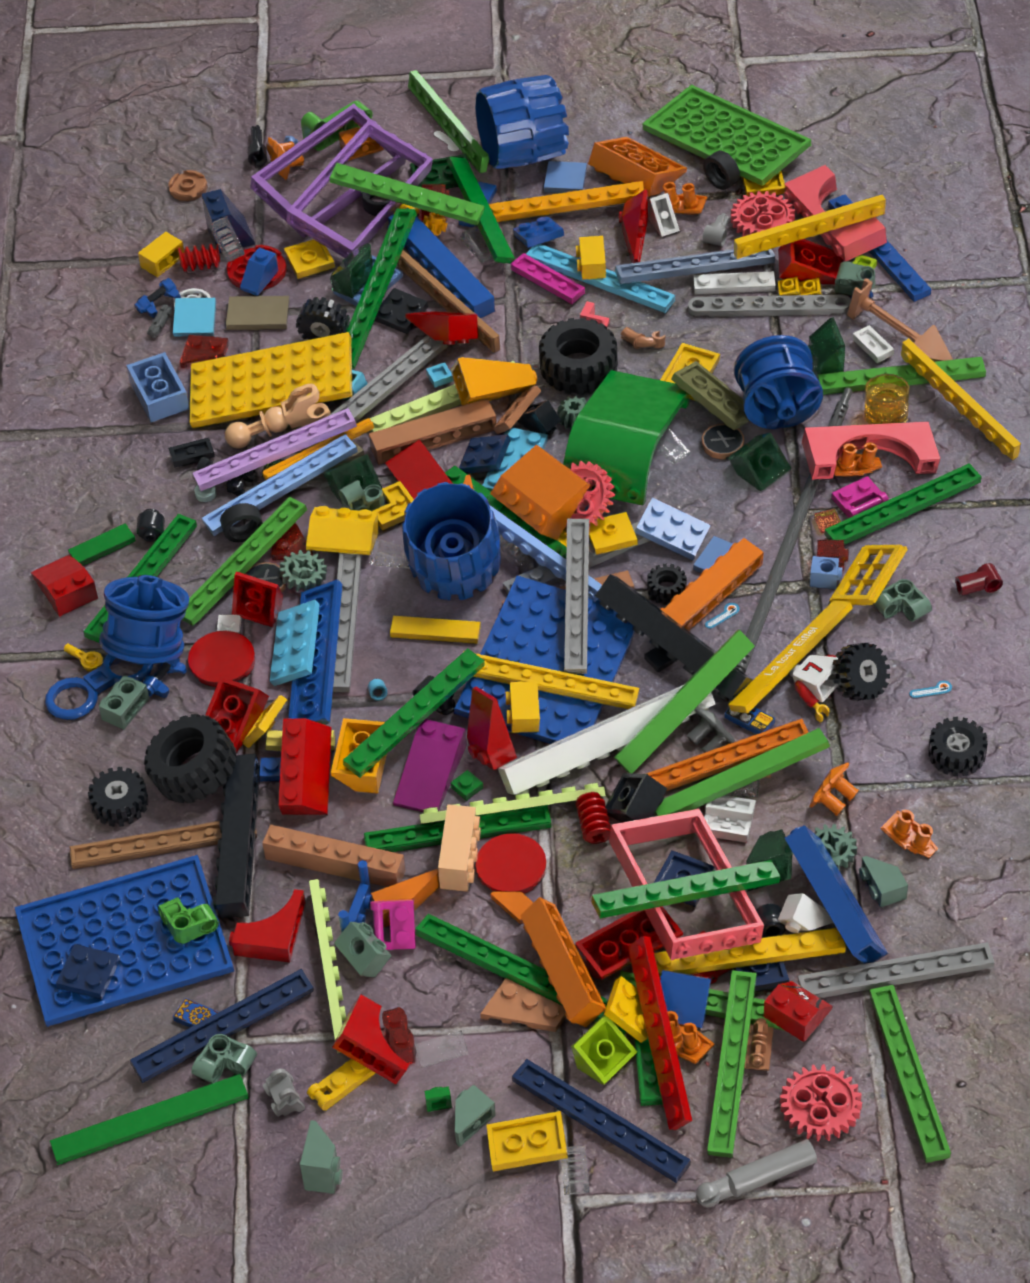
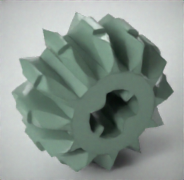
(569, 410)

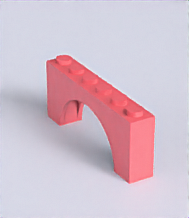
(848, 242)
(908, 440)

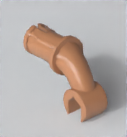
(640, 341)

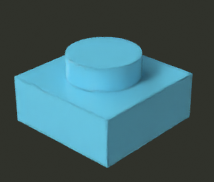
(439, 374)

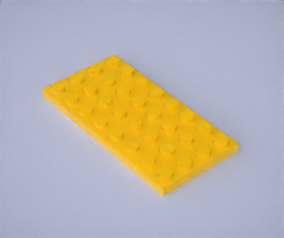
(264, 378)

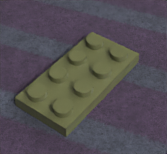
(712, 394)

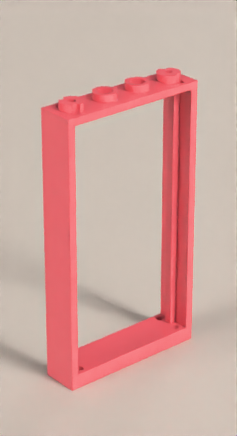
(678, 825)

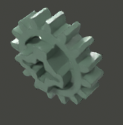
(302, 570)
(838, 844)

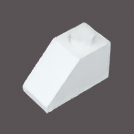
(662, 215)
(803, 914)

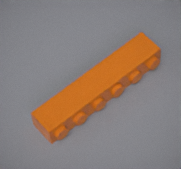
(715, 584)
(562, 962)

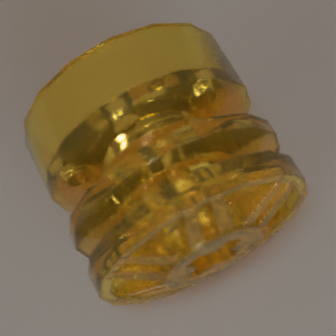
(886, 399)

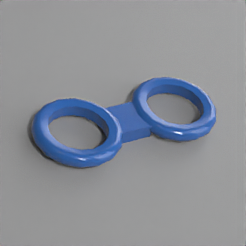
(93, 683)

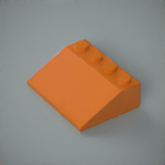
(633, 162)
(541, 491)

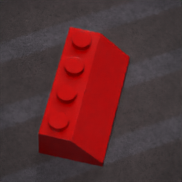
(305, 767)
(607, 948)

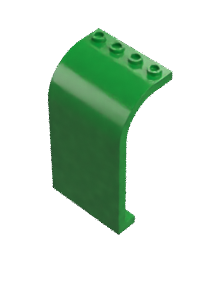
(623, 428)

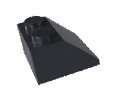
(635, 797)

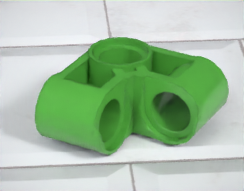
(187, 923)

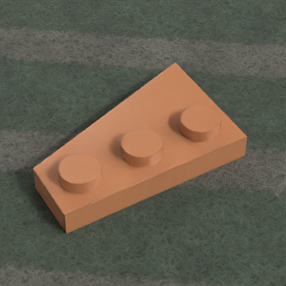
(523, 1006)

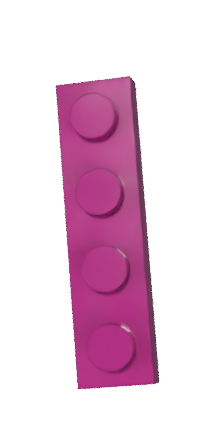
(547, 278)

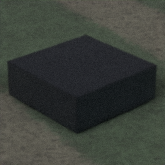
(658, 659)

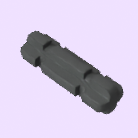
(159, 321)

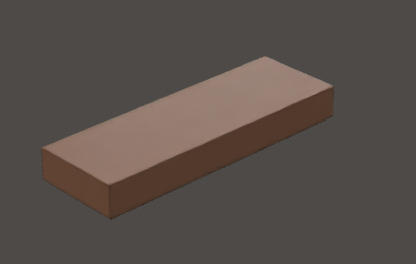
(516, 409)

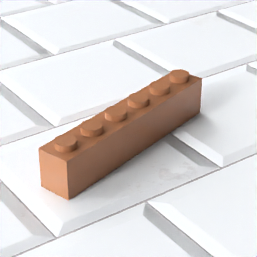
(434, 430)
(332, 856)

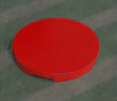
(237, 267)
(221, 655)
(511, 863)

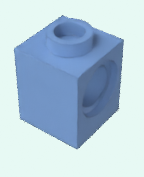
(825, 572)

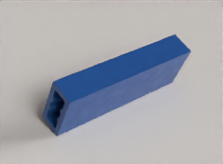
(835, 895)

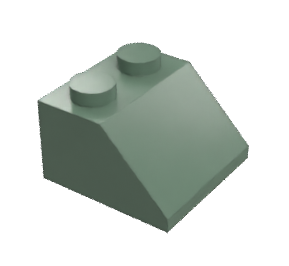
(320, 1162)

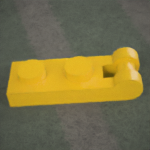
(339, 1084)

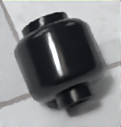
(150, 525)
(769, 915)

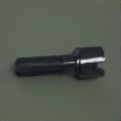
(257, 151)

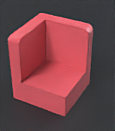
(589, 313)

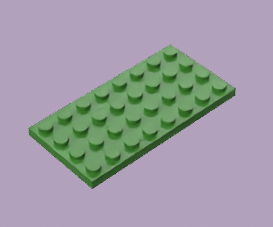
(710, 124)

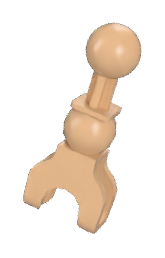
(295, 411)

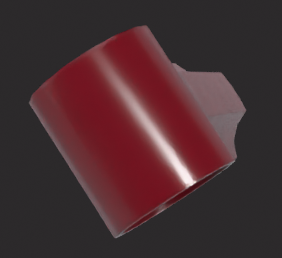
(984, 578)

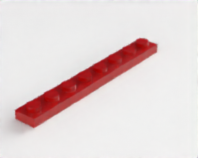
(659, 1033)

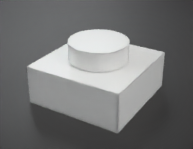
(229, 623)

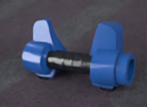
(146, 304)
(154, 682)

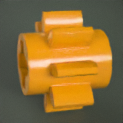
(435, 223)

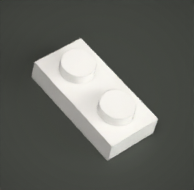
(873, 344)

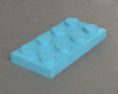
(520, 444)
(294, 643)

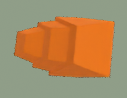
(277, 149)
(686, 202)
(857, 464)
(836, 780)
(910, 834)
(688, 1041)

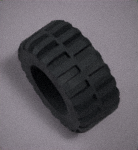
(577, 337)
(201, 774)

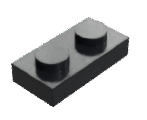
(191, 452)

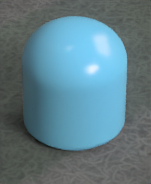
(377, 684)

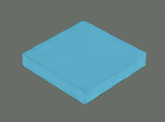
(194, 316)

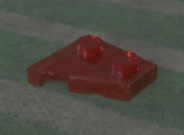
(203, 349)
(289, 542)

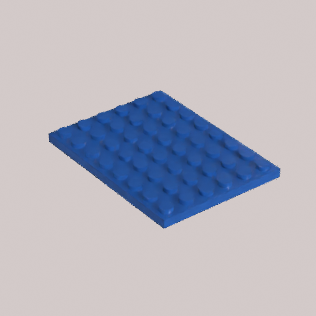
(533, 633)
(125, 921)

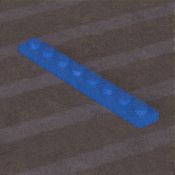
(893, 262)

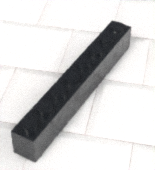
(665, 633)
(237, 838)

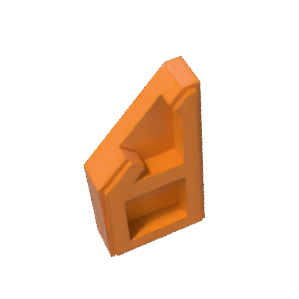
(512, 902)

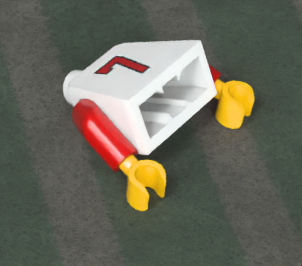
(815, 682)

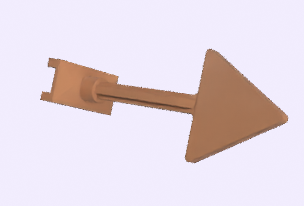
(930, 342)

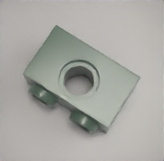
(363, 949)

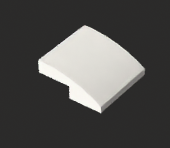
(730, 817)

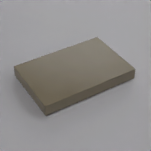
(257, 312)

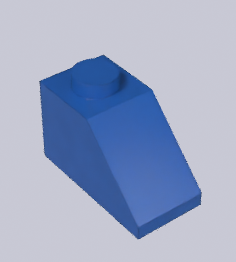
(259, 271)

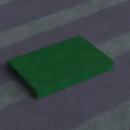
(439, 173)

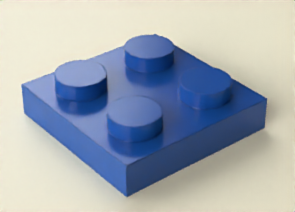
(538, 232)

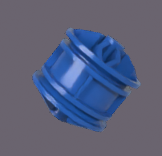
(778, 382)
(144, 619)

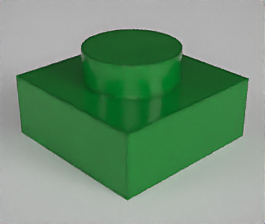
(466, 785)
(438, 1098)

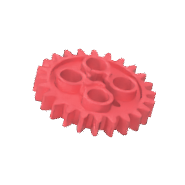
(761, 213)
(597, 498)
(820, 1102)

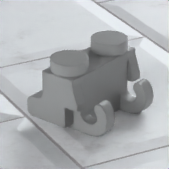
(281, 1088)

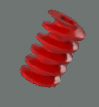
(199, 257)
(593, 818)

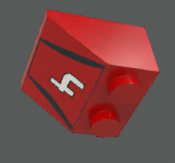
(795, 1010)

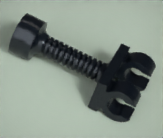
(233, 485)

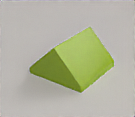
(602, 1050)

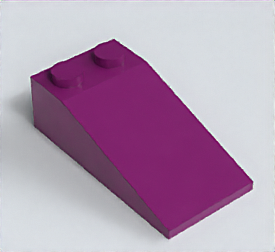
(430, 765)

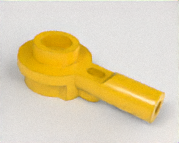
(89, 660)

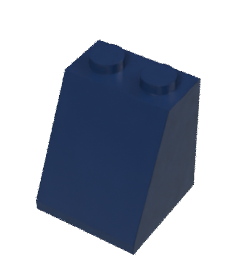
(217, 206)

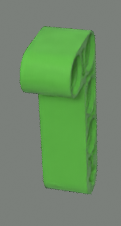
(311, 122)

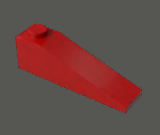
(634, 224)

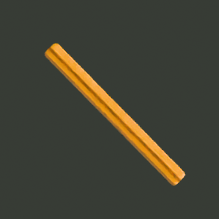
(362, 428)

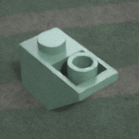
(884, 881)

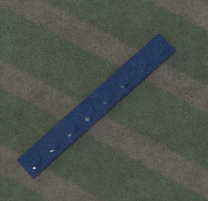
(225, 1022)
(601, 1120)

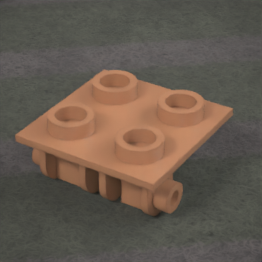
(759, 1046)

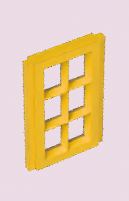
(877, 585)

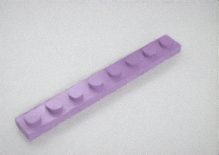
(274, 449)

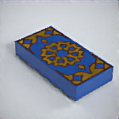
(192, 1013)

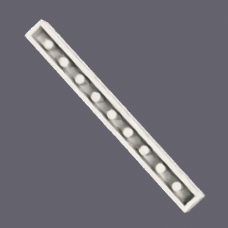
(584, 746)

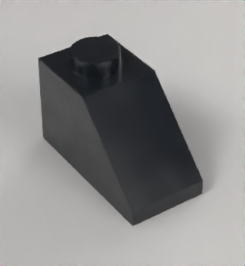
(540, 418)

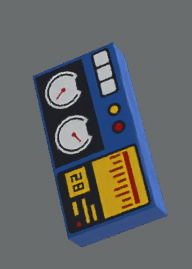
(754, 721)

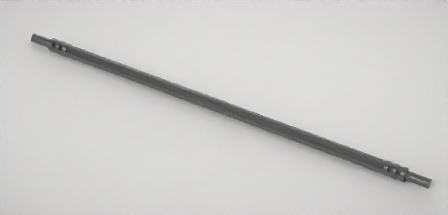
(788, 543)

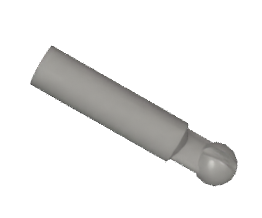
(757, 1173)

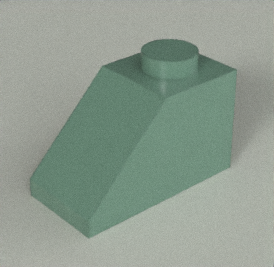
(472, 1112)

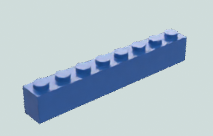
(447, 269)

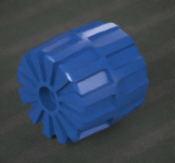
(521, 121)
(451, 540)

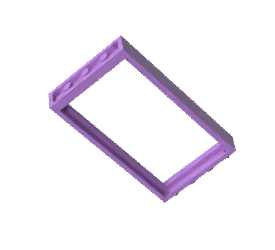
(281, 205)
(327, 236)

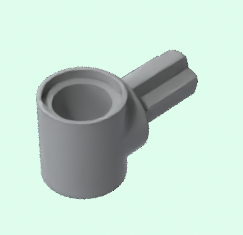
(716, 231)

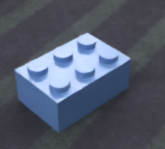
(158, 387)

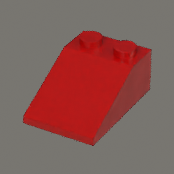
(808, 262)
(446, 325)
(65, 584)
(256, 599)
(236, 708)
(488, 732)

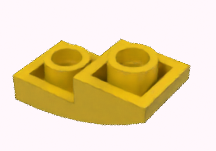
(794, 287)

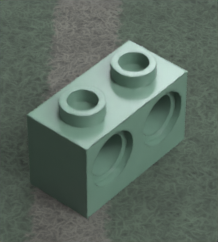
(123, 702)

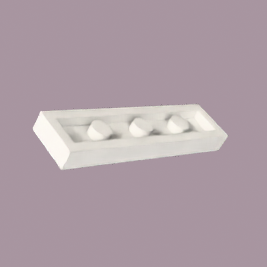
(734, 283)

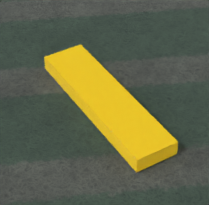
(435, 629)

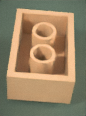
(459, 848)

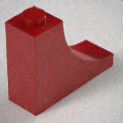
(273, 936)
(364, 1042)

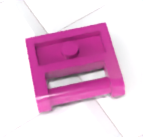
(856, 494)
(401, 923)

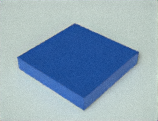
(686, 996)

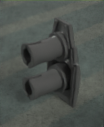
(710, 723)

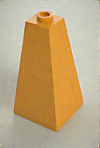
(490, 379)

